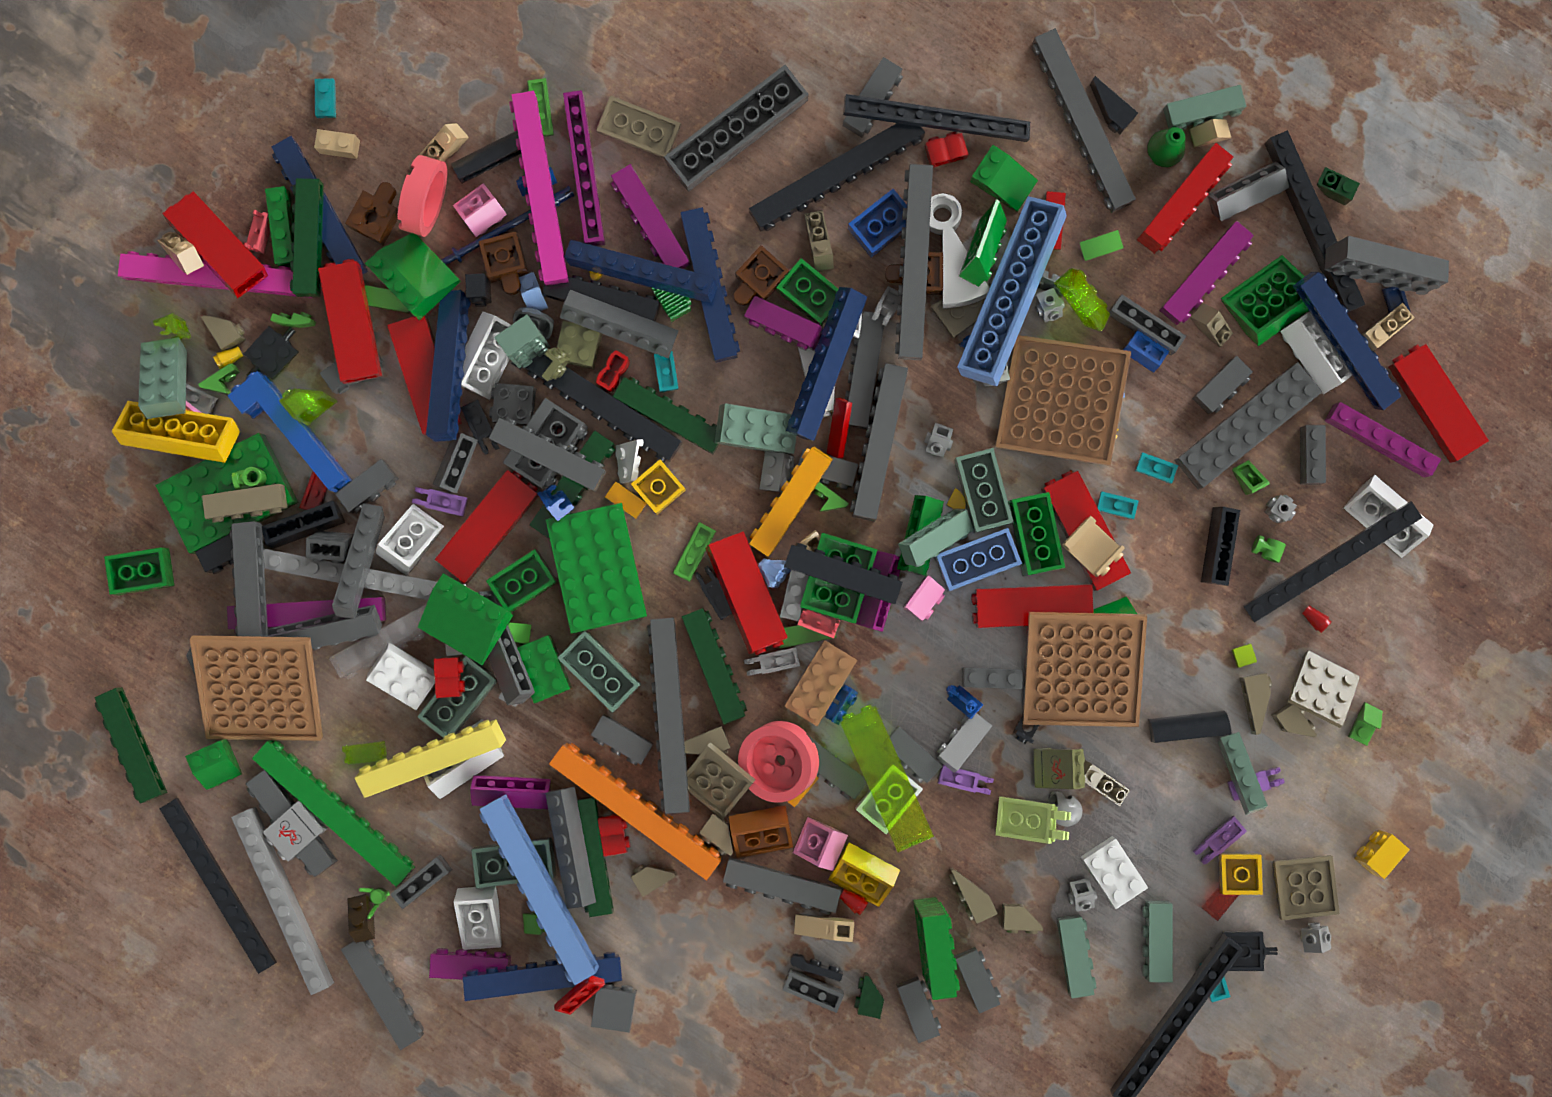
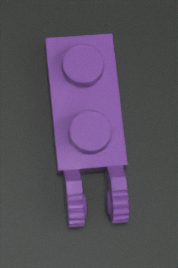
(442, 501)
(1262, 779)
(963, 780)
(1221, 839)

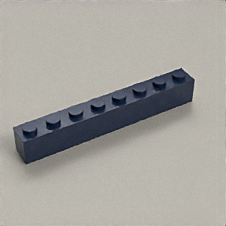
(333, 234)
(703, 262)
(641, 271)
(1347, 340)
(826, 363)
(448, 367)
(531, 978)

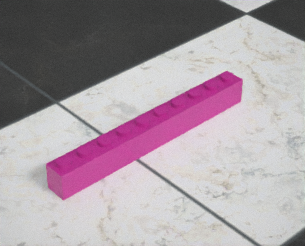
(540, 189)
(165, 271)

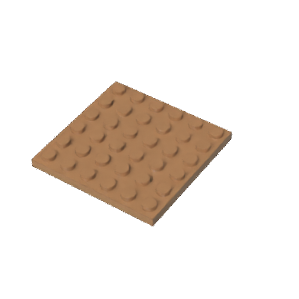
(1063, 400)
(1084, 669)
(257, 687)

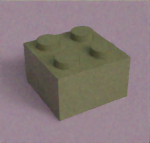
(580, 344)

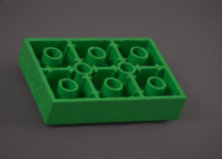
(184, 491)
(596, 568)
(935, 948)

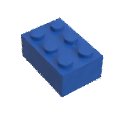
(879, 223)

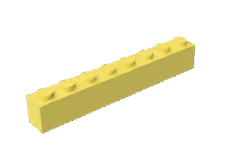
(430, 758)

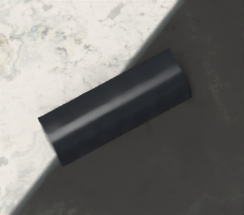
(486, 158)
(302, 524)
(1220, 546)
(1189, 726)

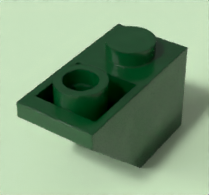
(1337, 186)
(870, 999)

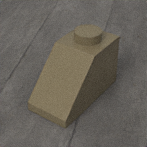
(224, 332)
(651, 877)

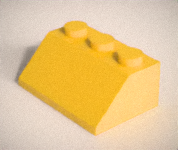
(864, 874)

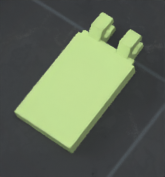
(1030, 820)

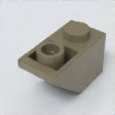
(1212, 324)
(1291, 720)
(718, 833)
(1017, 917)

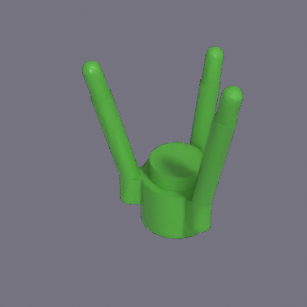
(377, 896)

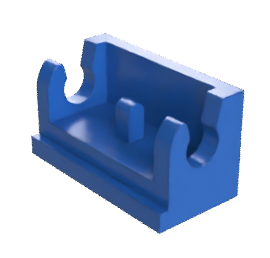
(1146, 351)
(557, 504)

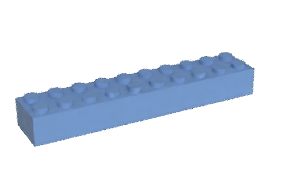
(1012, 291)
(540, 890)

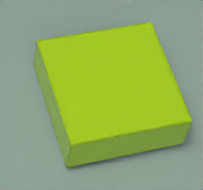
(1244, 655)

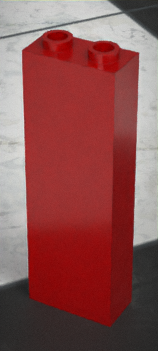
(215, 244)
(350, 321)
(415, 352)
(1437, 403)
(1071, 507)
(487, 526)
(746, 593)
(1012, 605)

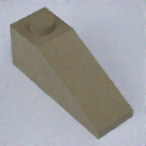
(1256, 698)
(698, 743)

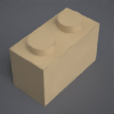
(337, 144)

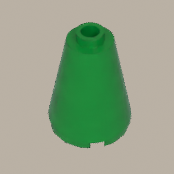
(1167, 147)

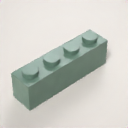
(1205, 107)
(936, 537)
(1242, 773)
(1158, 941)
(1075, 956)

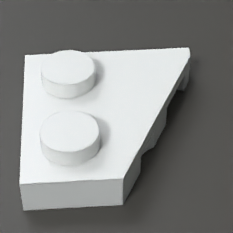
(628, 460)

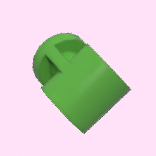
(242, 478)
(1271, 550)

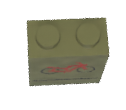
(1059, 768)

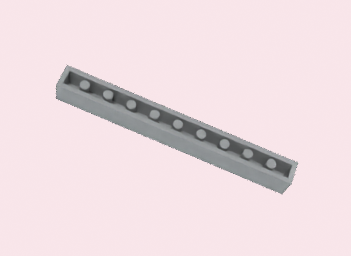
(332, 572)
(283, 901)

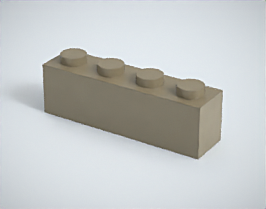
(244, 501)

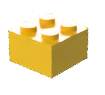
(658, 487)
(1381, 853)
(1240, 874)

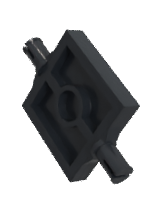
(271, 352)
(1254, 950)

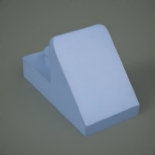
(532, 292)

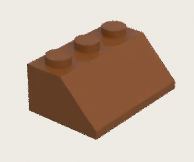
(760, 831)

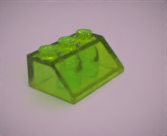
(1083, 299)
(306, 404)

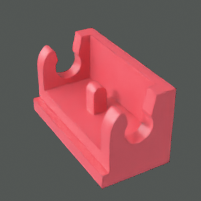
(258, 232)
(819, 623)

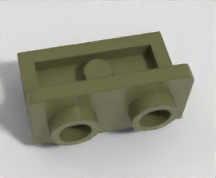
(557, 367)

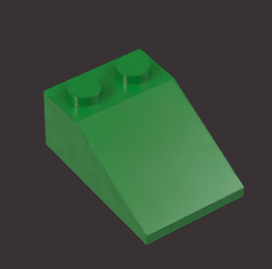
(1003, 178)

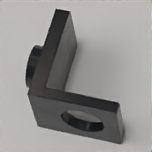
(1022, 735)

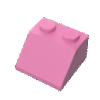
(480, 210)
(924, 598)
(820, 844)

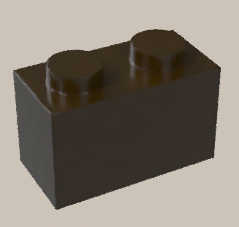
(359, 926)

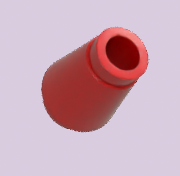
(1316, 618)
(854, 901)

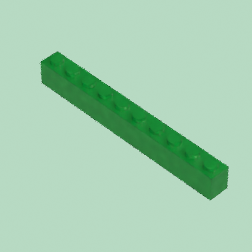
(334, 812)

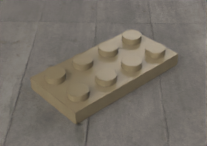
(638, 127)
(962, 317)

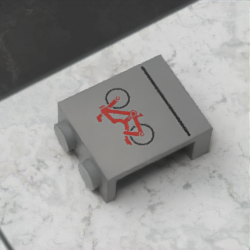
(294, 831)

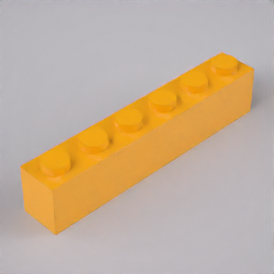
(791, 500)

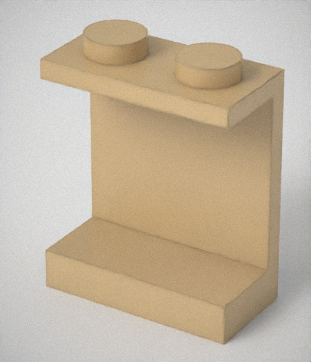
(1093, 547)

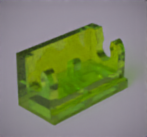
(173, 324)
(364, 752)

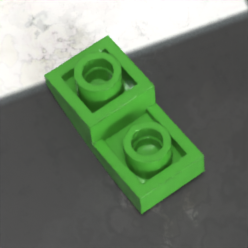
(1101, 245)
(297, 321)

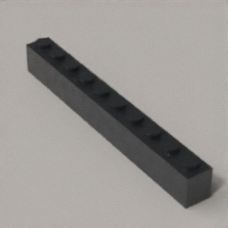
(834, 174)
(1311, 216)
(607, 408)
(1177, 1018)

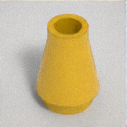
(228, 356)

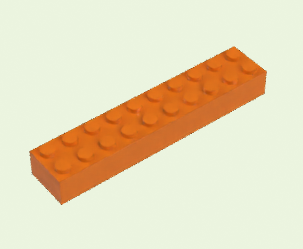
(635, 810)

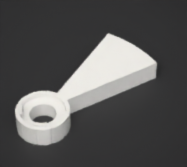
(956, 290)

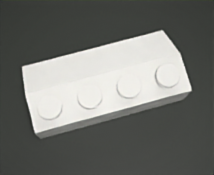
(1316, 353)
(484, 356)
(1378, 500)
(451, 777)

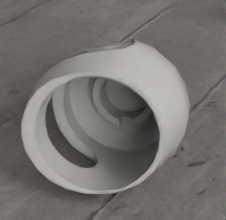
(1067, 804)

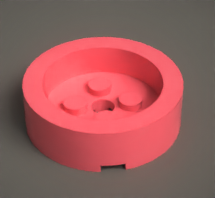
(422, 195)
(773, 780)

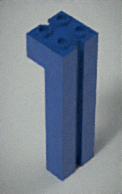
(261, 395)

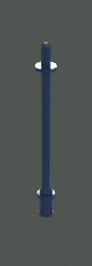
(559, 198)

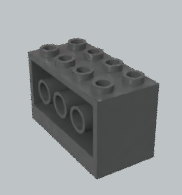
(546, 422)

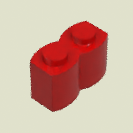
(946, 150)
(610, 375)
(448, 677)
(613, 835)

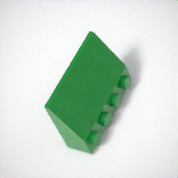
(413, 274)
(1267, 301)
(831, 598)
(463, 619)

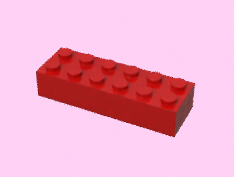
(1182, 202)

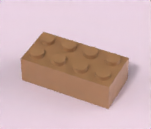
(820, 683)

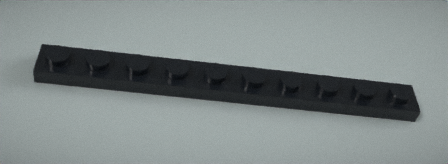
(936, 118)
(1333, 561)
(218, 885)

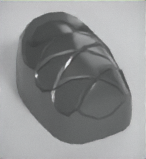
(541, 320)

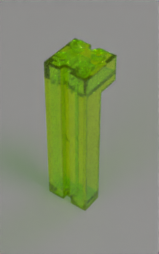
(886, 778)

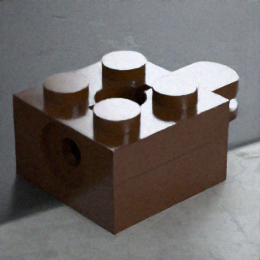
(374, 214)
(504, 261)
(934, 273)
(759, 276)

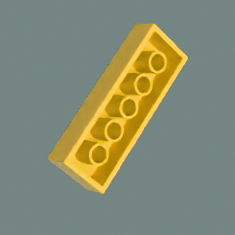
(180, 434)

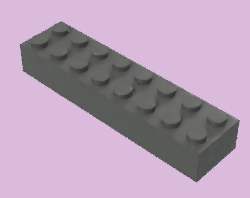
(736, 128)
(1248, 426)
(879, 445)

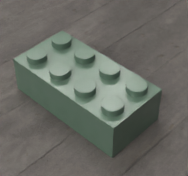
(522, 342)
(162, 378)
(754, 429)
(983, 490)
(599, 671)
(451, 713)
(493, 870)

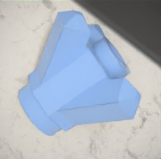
(773, 572)

